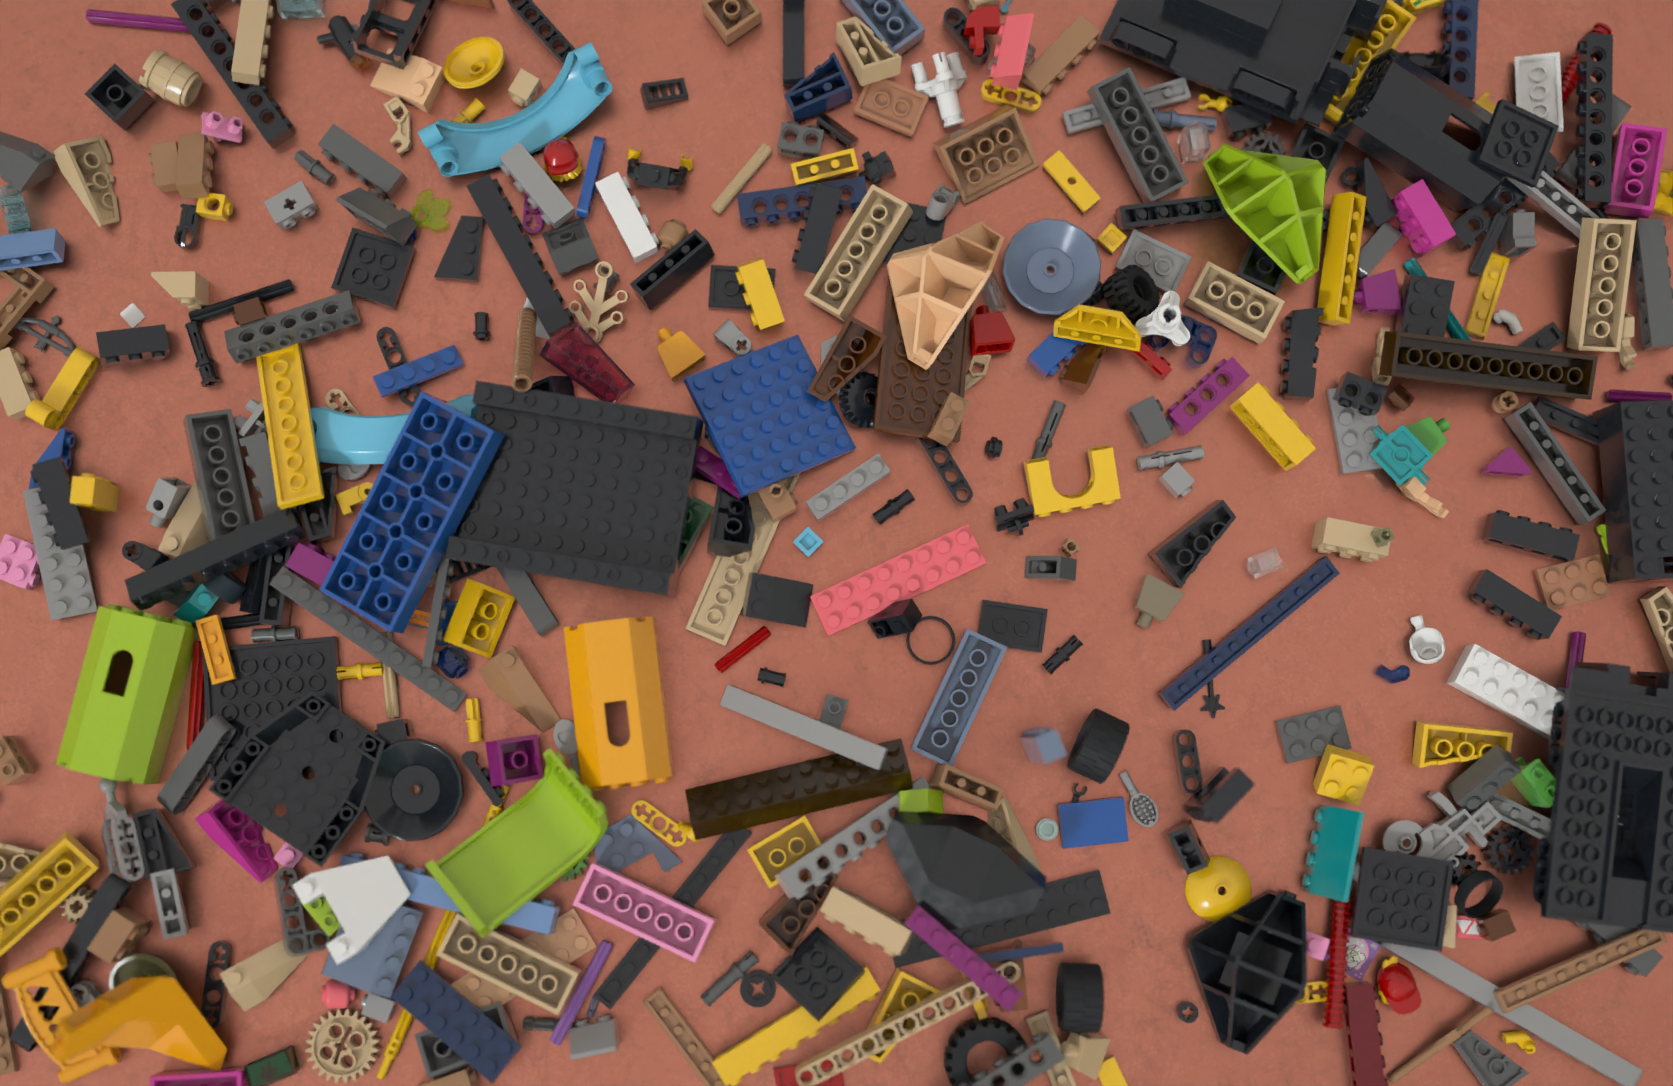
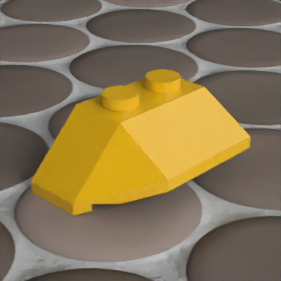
(1098, 327)

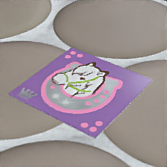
(1360, 956)

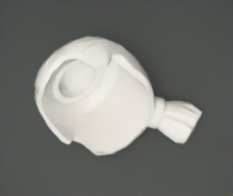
(1426, 642)

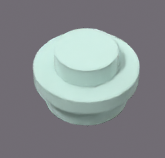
(1047, 829)

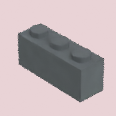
(1484, 778)

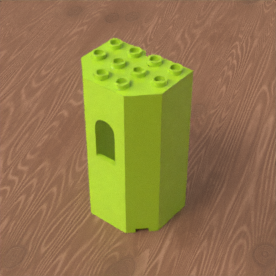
(130, 733)

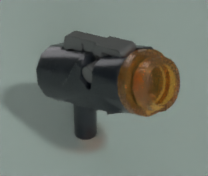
(341, 35)

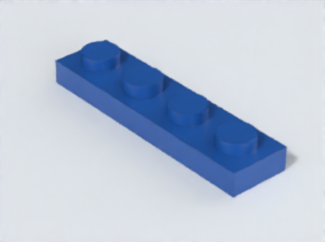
(418, 371)

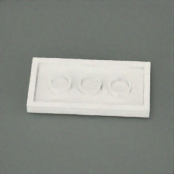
(1540, 86)

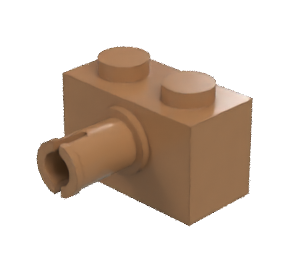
(778, 500)

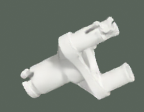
(944, 86)
(1156, 324)

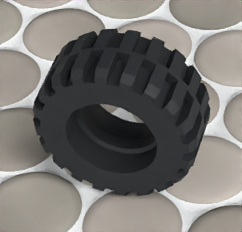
(973, 1034)

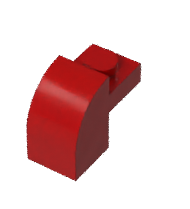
(981, 22)

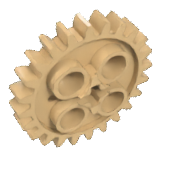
(361, 1053)

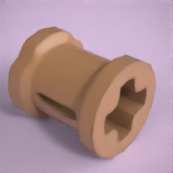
(1499, 405)

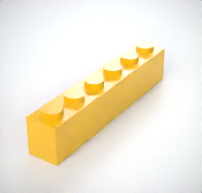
(1341, 258)

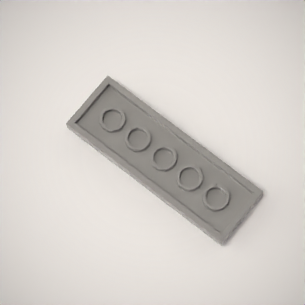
(63, 572)

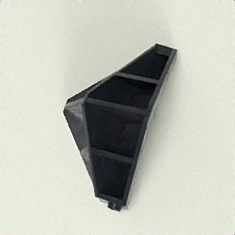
(962, 869)
(1252, 967)

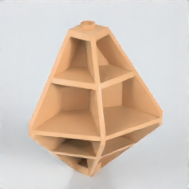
(938, 285)

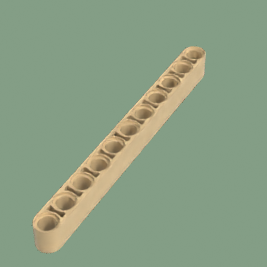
(899, 1032)

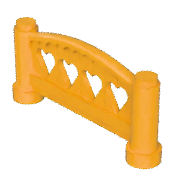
(45, 973)

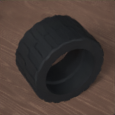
(1098, 746)
(1079, 997)

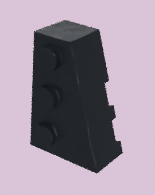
(132, 345)
(320, 514)

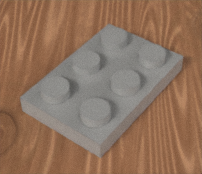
(1158, 259)

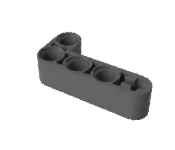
(295, 911)

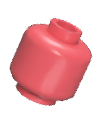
(337, 994)

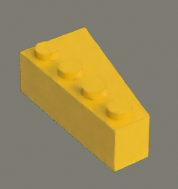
(1454, 743)

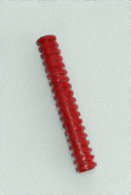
(1569, 77)
(1337, 964)

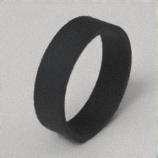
(952, 646)
(1469, 885)

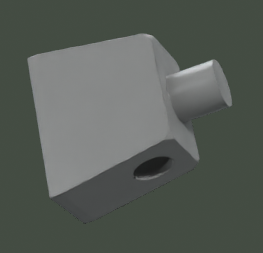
(166, 499)

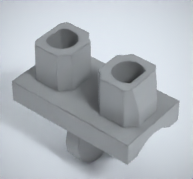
(256, 422)

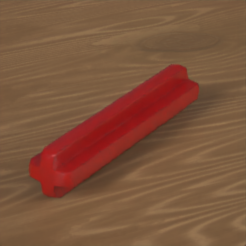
(742, 649)

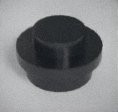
(993, 447)

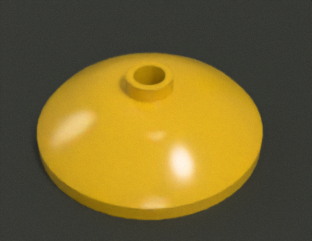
(474, 62)
(1203, 886)

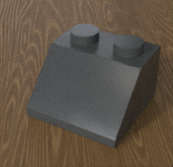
(570, 246)

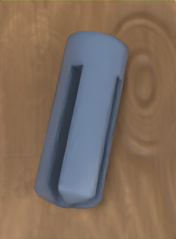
(591, 1013)

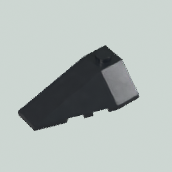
(731, 525)

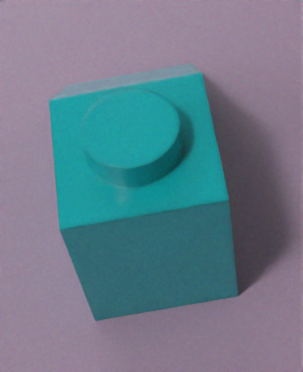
(195, 604)

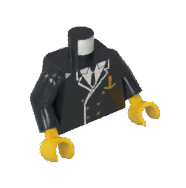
(657, 175)

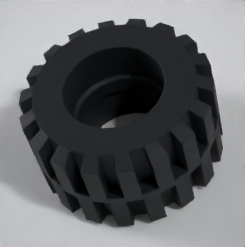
(1132, 293)

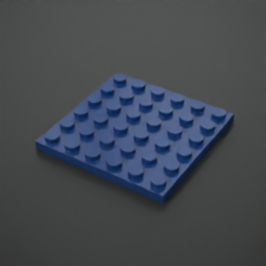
(766, 417)

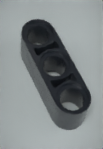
(957, 29)
(1186, 772)

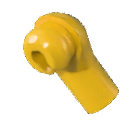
(1521, 1039)

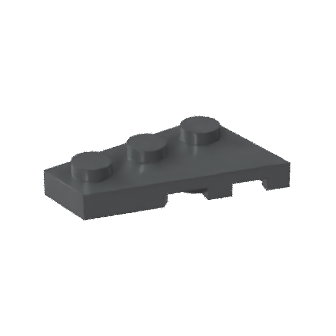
(1486, 1062)

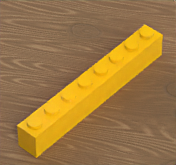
(787, 1032)

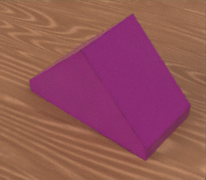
(1506, 463)

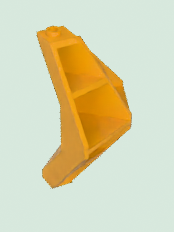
(141, 1015)

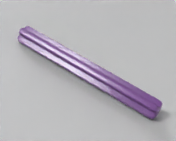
(581, 992)

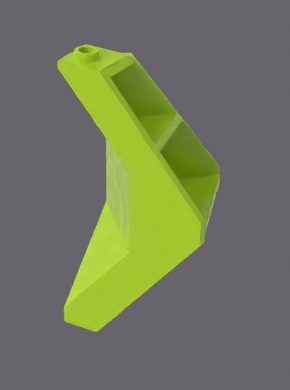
(1275, 203)

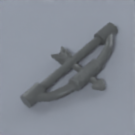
(49, 328)

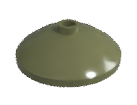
(138, 966)

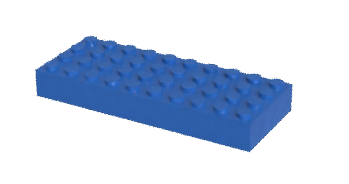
(411, 513)

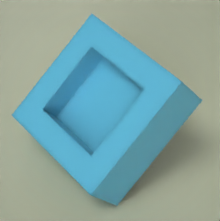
(808, 542)

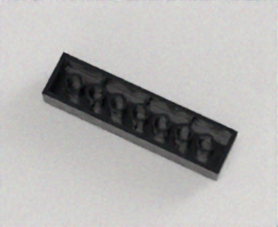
(1256, 264)

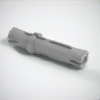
(1161, 458)

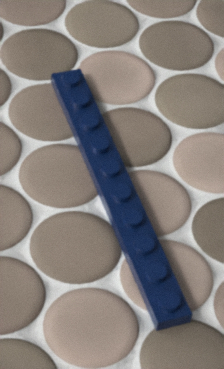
(1249, 633)

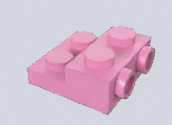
(19, 562)

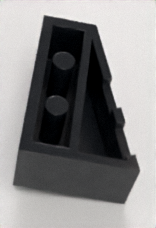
(159, 843)

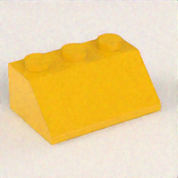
(478, 618)

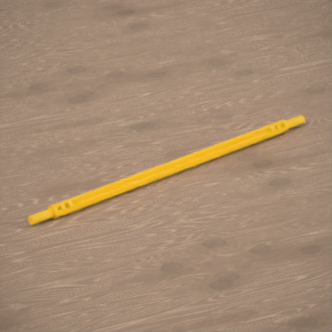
(431, 959)

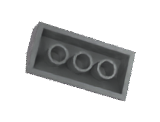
(441, 1059)

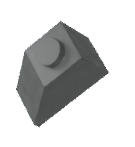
(1051, 568)

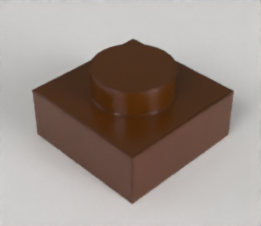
(1401, 397)

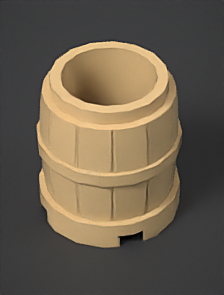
(171, 78)

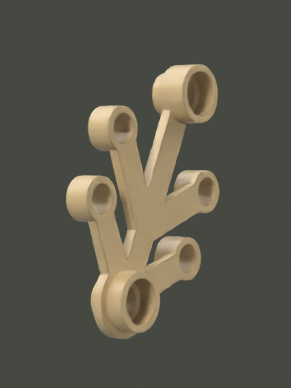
(597, 305)

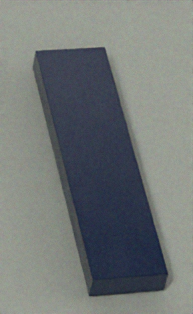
(1021, 952)

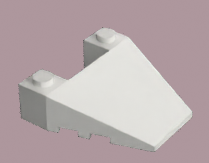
(361, 897)

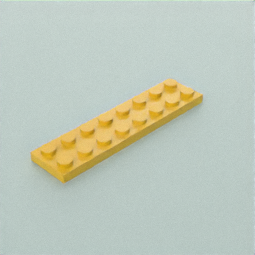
(289, 427)

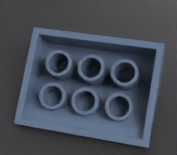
(381, 962)

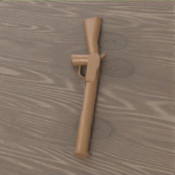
(1439, 1045)

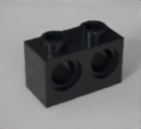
(1361, 388)

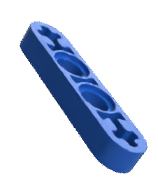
(591, 177)

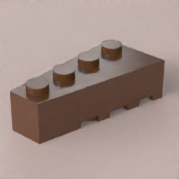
(791, 917)

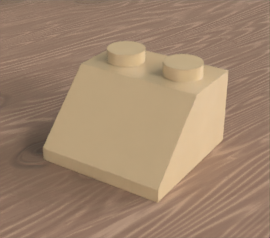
(185, 287)

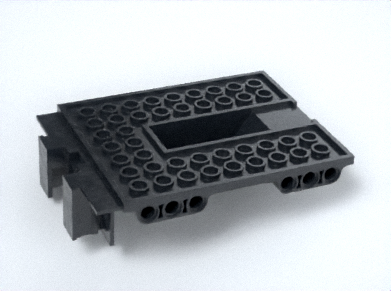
(1255, 51)
(1611, 802)

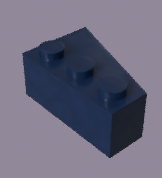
(819, 91)

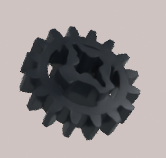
(1512, 842)

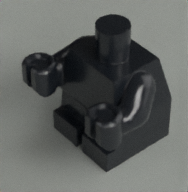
(877, 167)

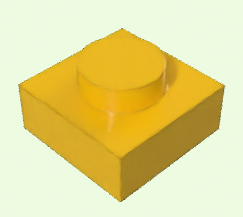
(1111, 238)

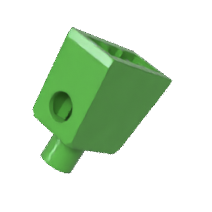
(1430, 433)

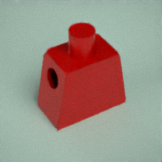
(989, 333)

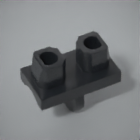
(1015, 519)

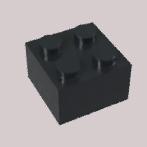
(119, 97)

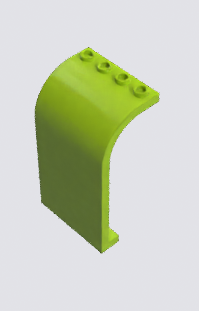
(522, 848)

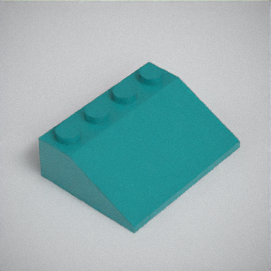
(1333, 852)

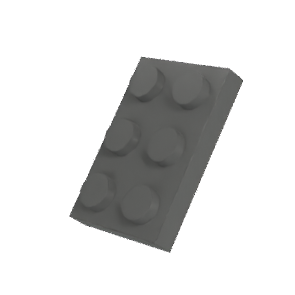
(1309, 733)

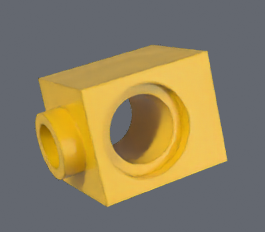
(205, 205)

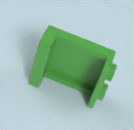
(1534, 783)

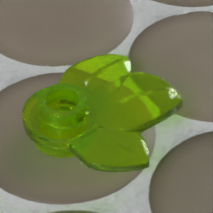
(434, 210)

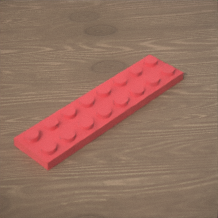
(898, 580)

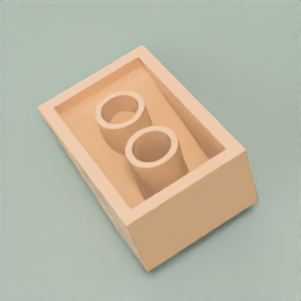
(414, 85)

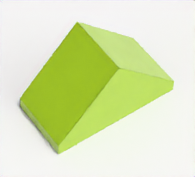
(921, 801)

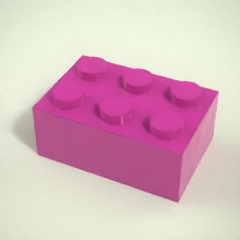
(1422, 218)

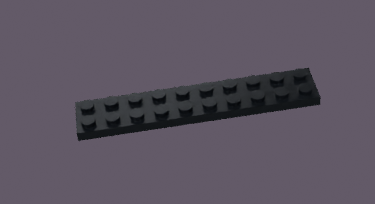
(1065, 903)

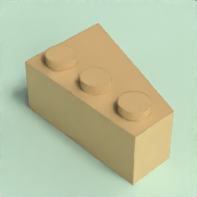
(865, 53)

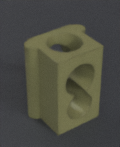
(1380, 537)

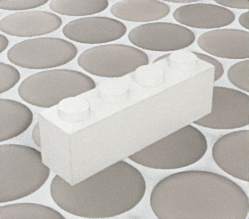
(627, 217)

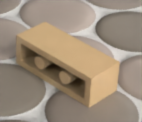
(15, 384)

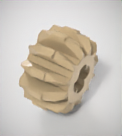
(71, 906)

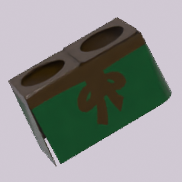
(272, 1067)

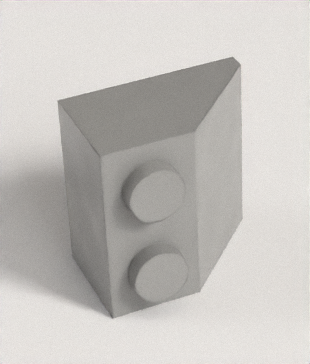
(594, 1037)

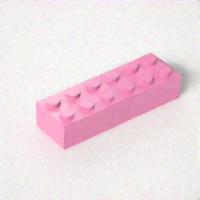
(644, 912)

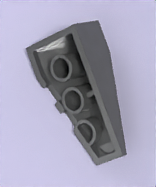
(23, 162)

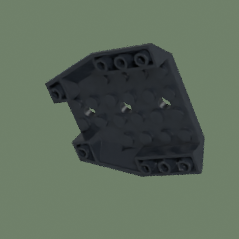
(271, 767)

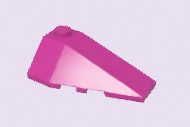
(239, 838)

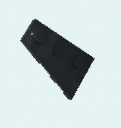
(464, 250)

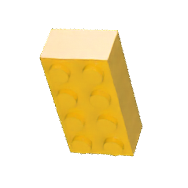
(1272, 426)

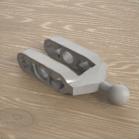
(114, 818)

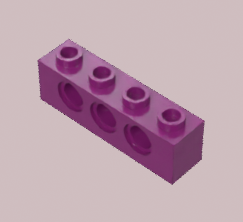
(1234, 376)

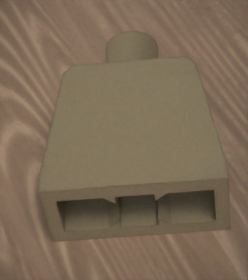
(1155, 600)

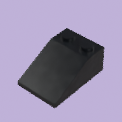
(777, 599)

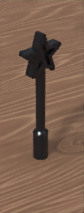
(1212, 702)

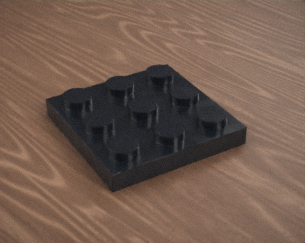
(1517, 143)
(917, 232)
(373, 268)
(818, 974)

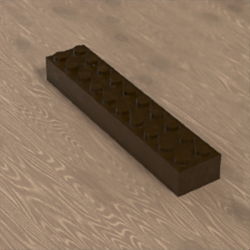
(1487, 365)
(794, 791)

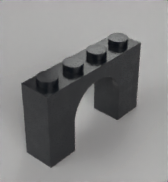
(1218, 795)

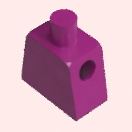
(1378, 293)

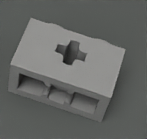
(280, 205)

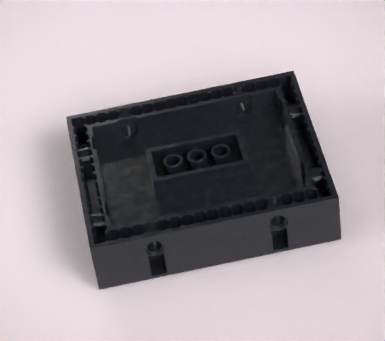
(581, 490)

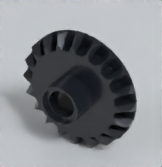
(853, 399)

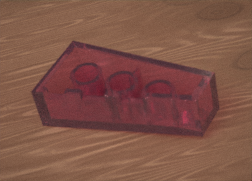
(587, 364)

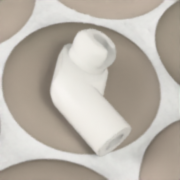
(1509, 318)

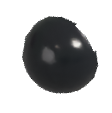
(1433, 62)

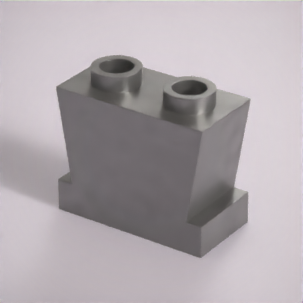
(1518, 234)

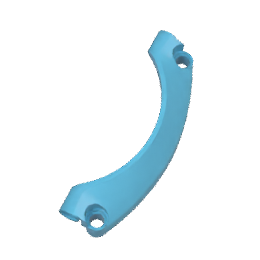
(568, 101)
(364, 439)

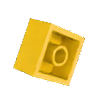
(1343, 774)

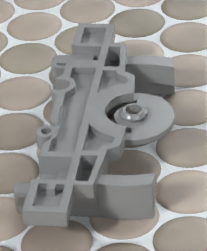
(1443, 838)

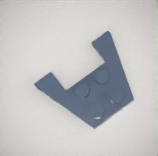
(630, 841)

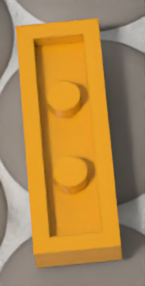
(215, 649)

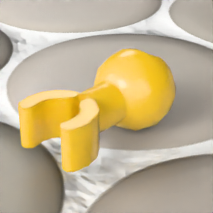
(1220, 103)

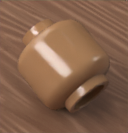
(671, 234)

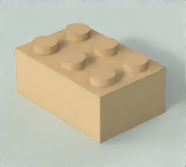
(1347, 539)

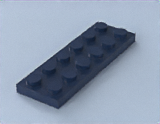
(456, 1021)

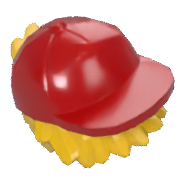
(561, 160)
(1398, 987)

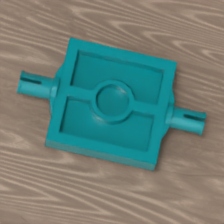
(1401, 455)

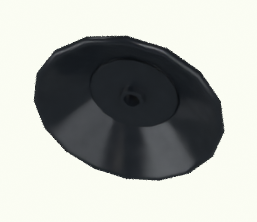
(391, 799)

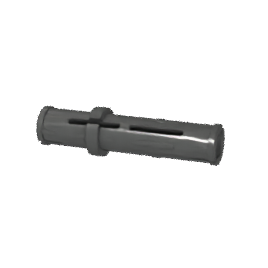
(1049, 430)
(728, 979)

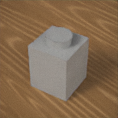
(1177, 480)
(378, 1007)

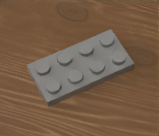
(1353, 435)

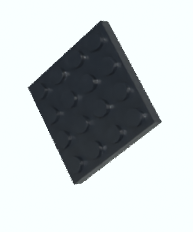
(1402, 899)

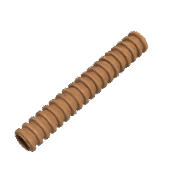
(524, 349)

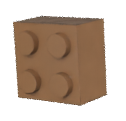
(732, 17)
(119, 934)

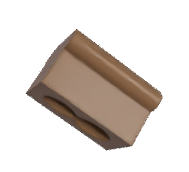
(1069, 548)

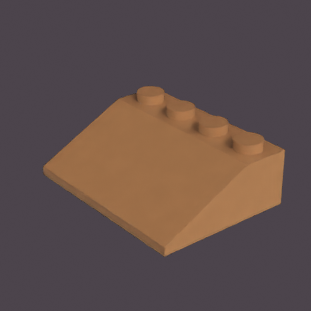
(986, 153)

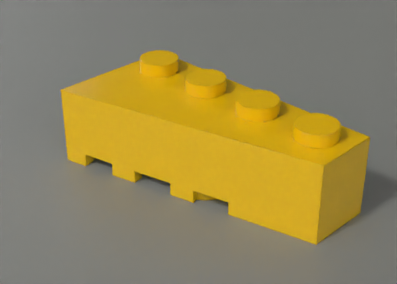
(900, 994)

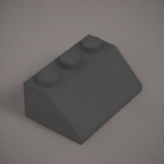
(379, 214)

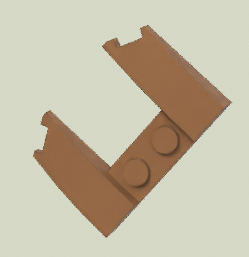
(28, 289)

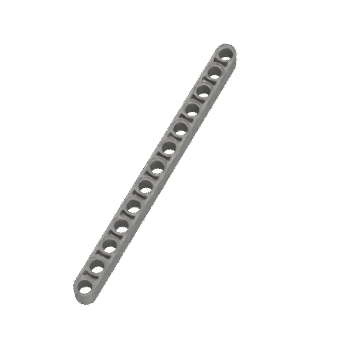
(1524, 1016)

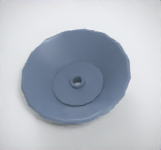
(1054, 246)

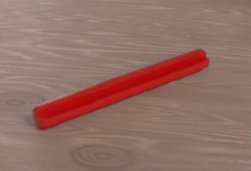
(196, 695)

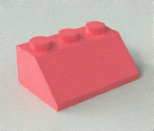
(1012, 50)

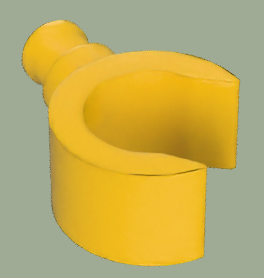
(688, 830)

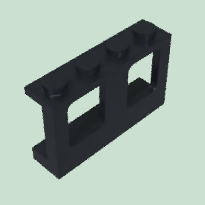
(407, 31)

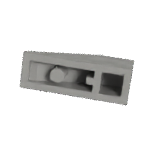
(169, 904)

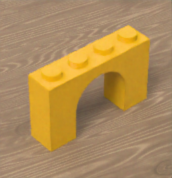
(1101, 487)

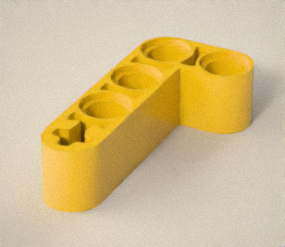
(64, 391)

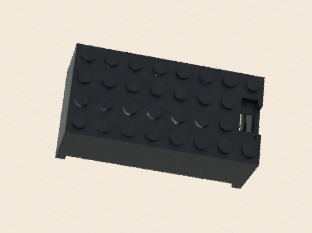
(1637, 488)

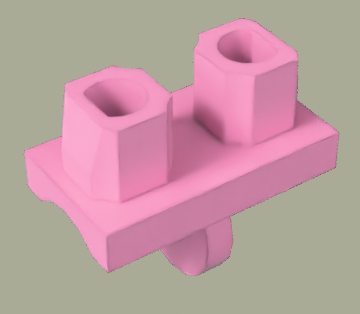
(221, 127)

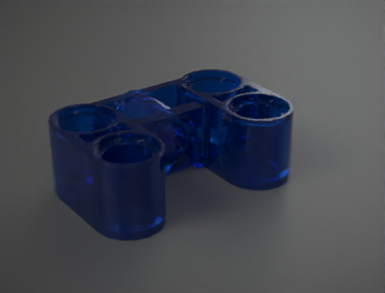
(1195, 341)

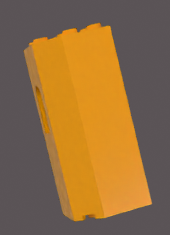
(615, 664)

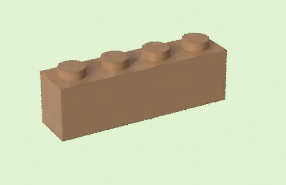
(1060, 56)

